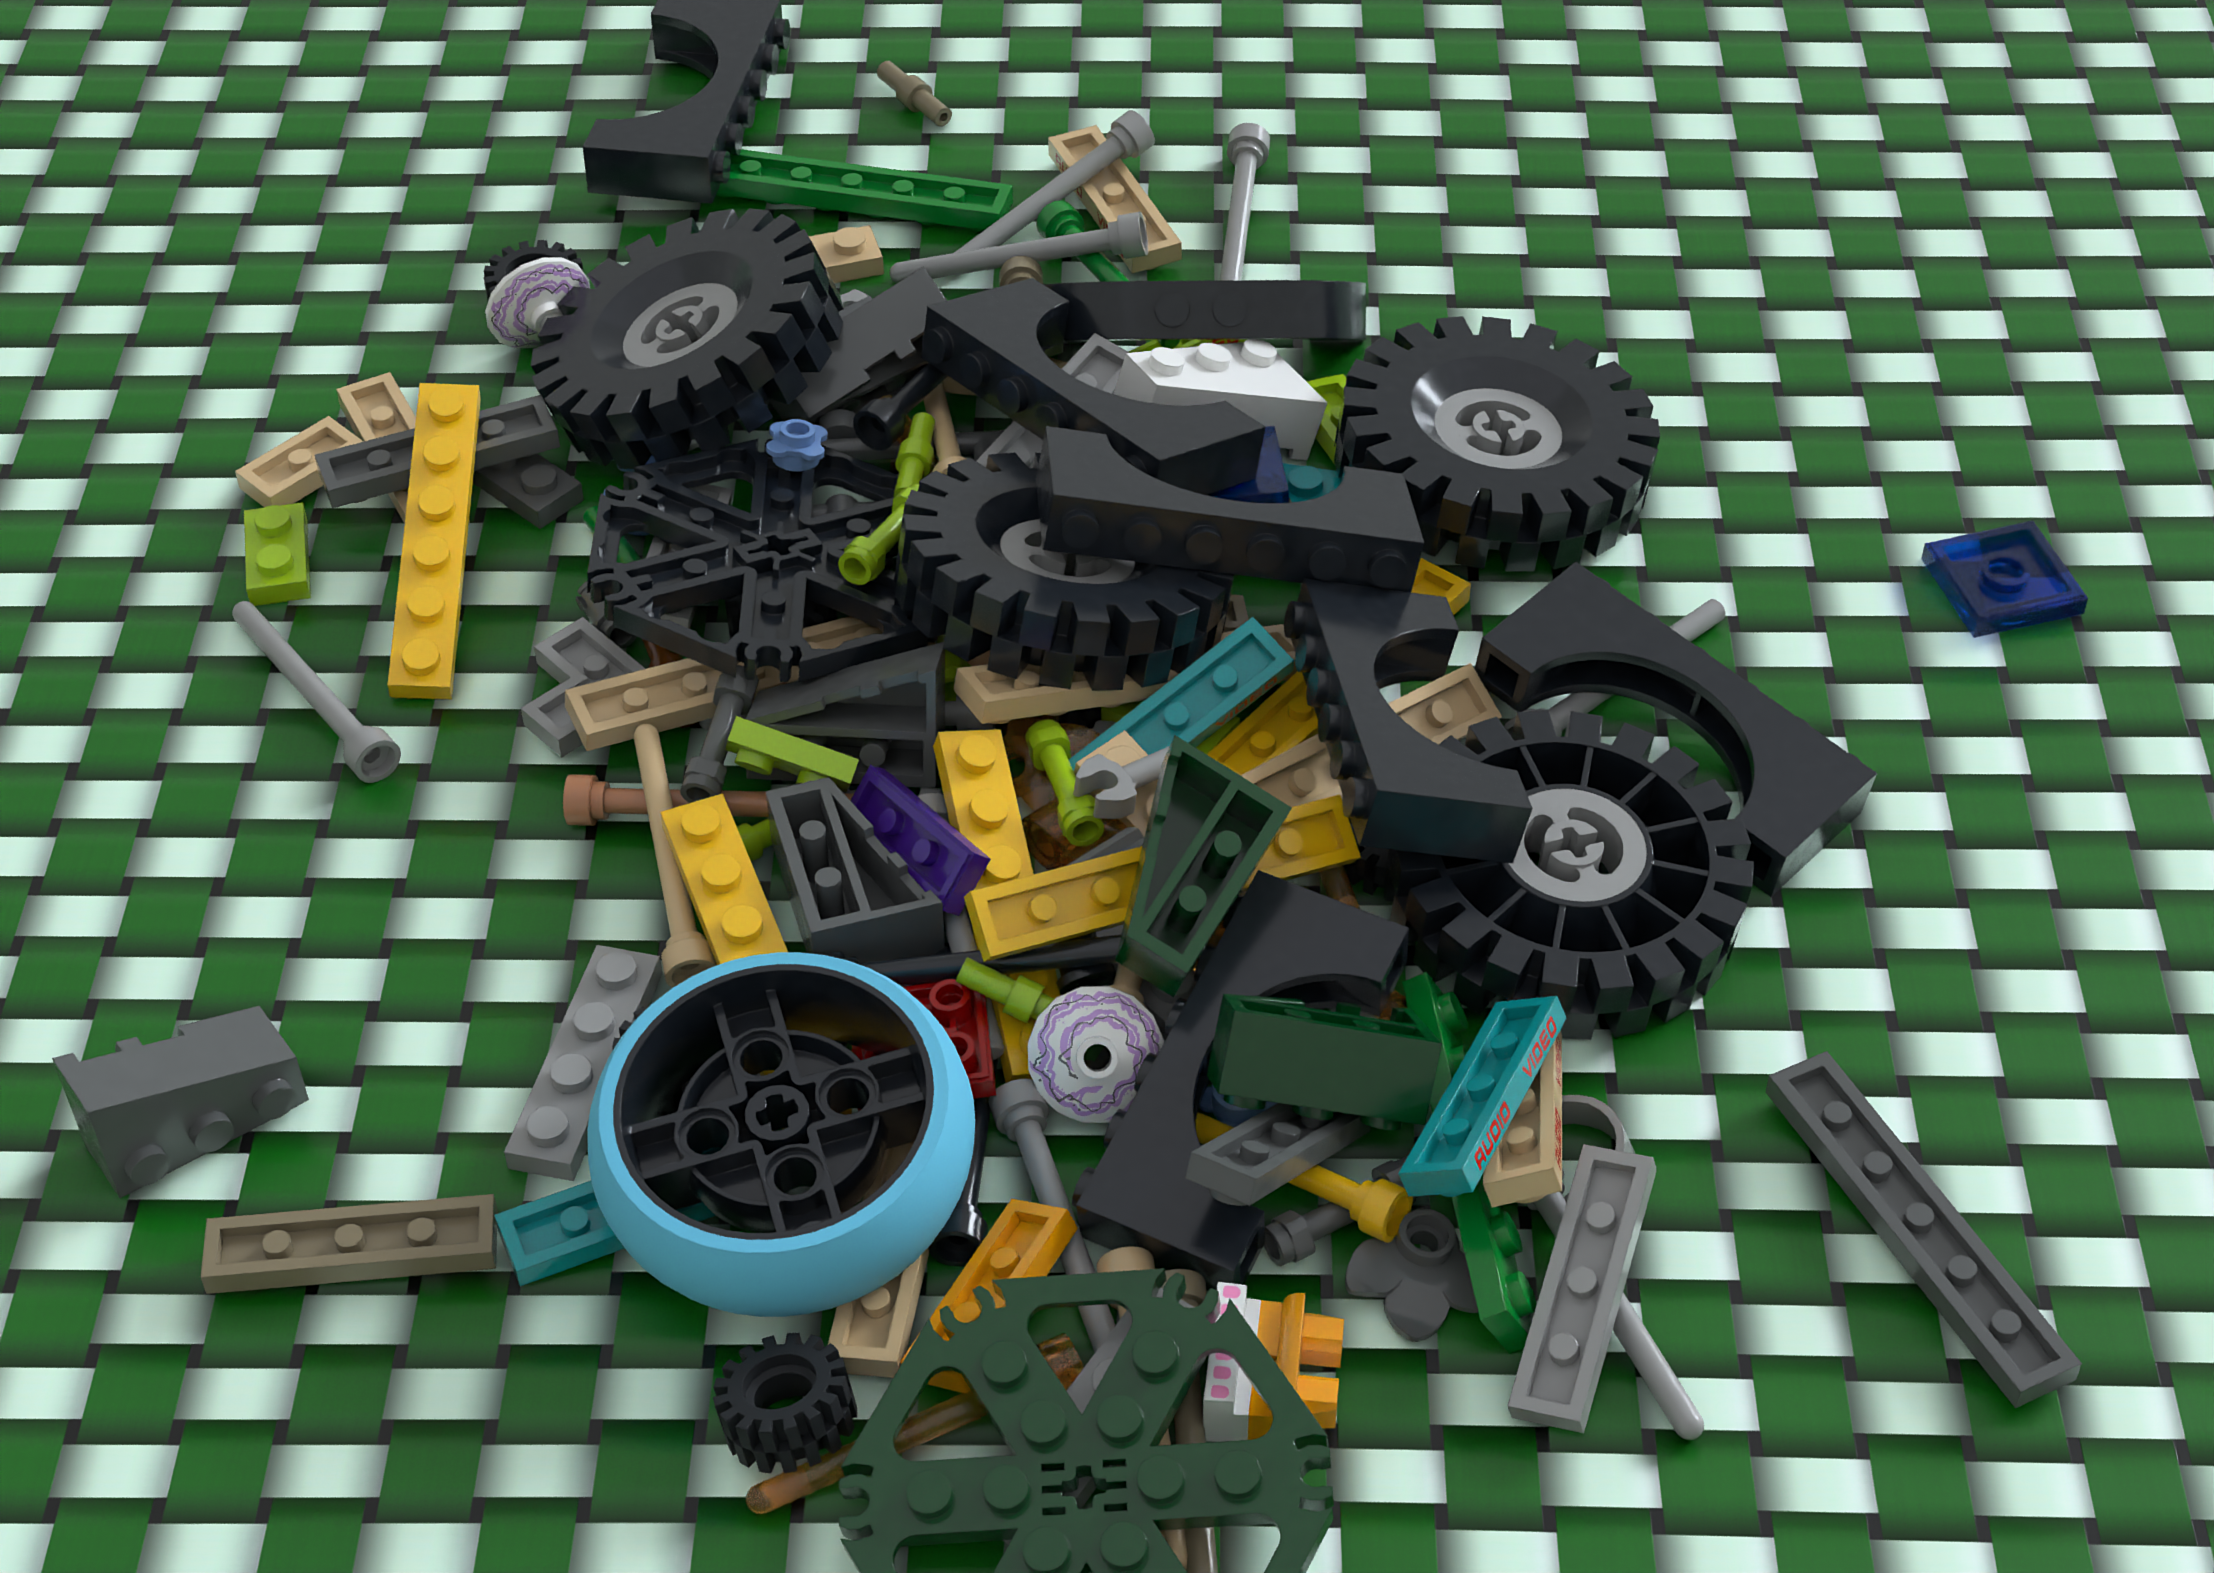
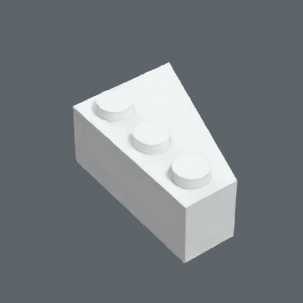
(1240, 373)

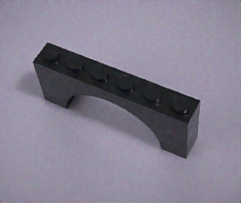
(689, 146)
(1001, 352)
(1109, 509)
(1592, 639)
(1391, 777)
(1275, 946)

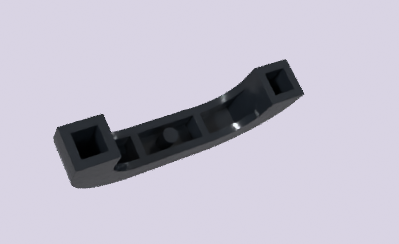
(1215, 310)

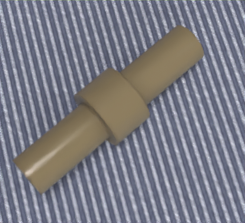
(914, 93)

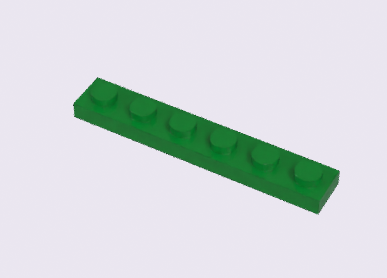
(867, 190)
(1486, 1232)

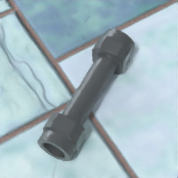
(706, 772)
(1293, 1236)

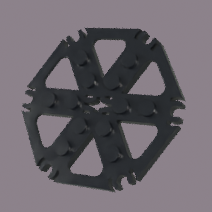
(766, 555)

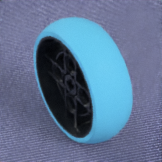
(806, 1246)

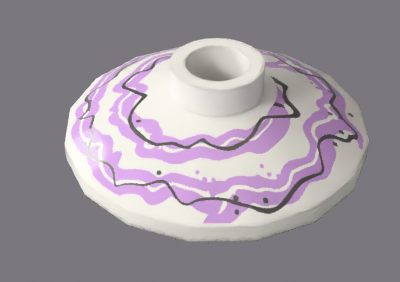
(529, 297)
(1070, 1027)

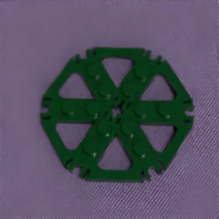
(1120, 1426)

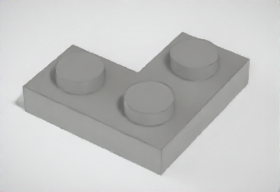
(573, 658)

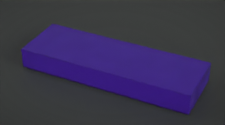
(931, 847)

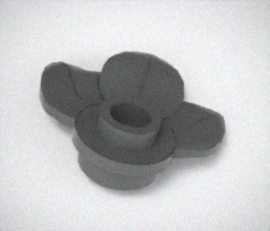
(1414, 1282)

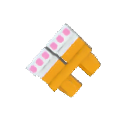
(1292, 1338)

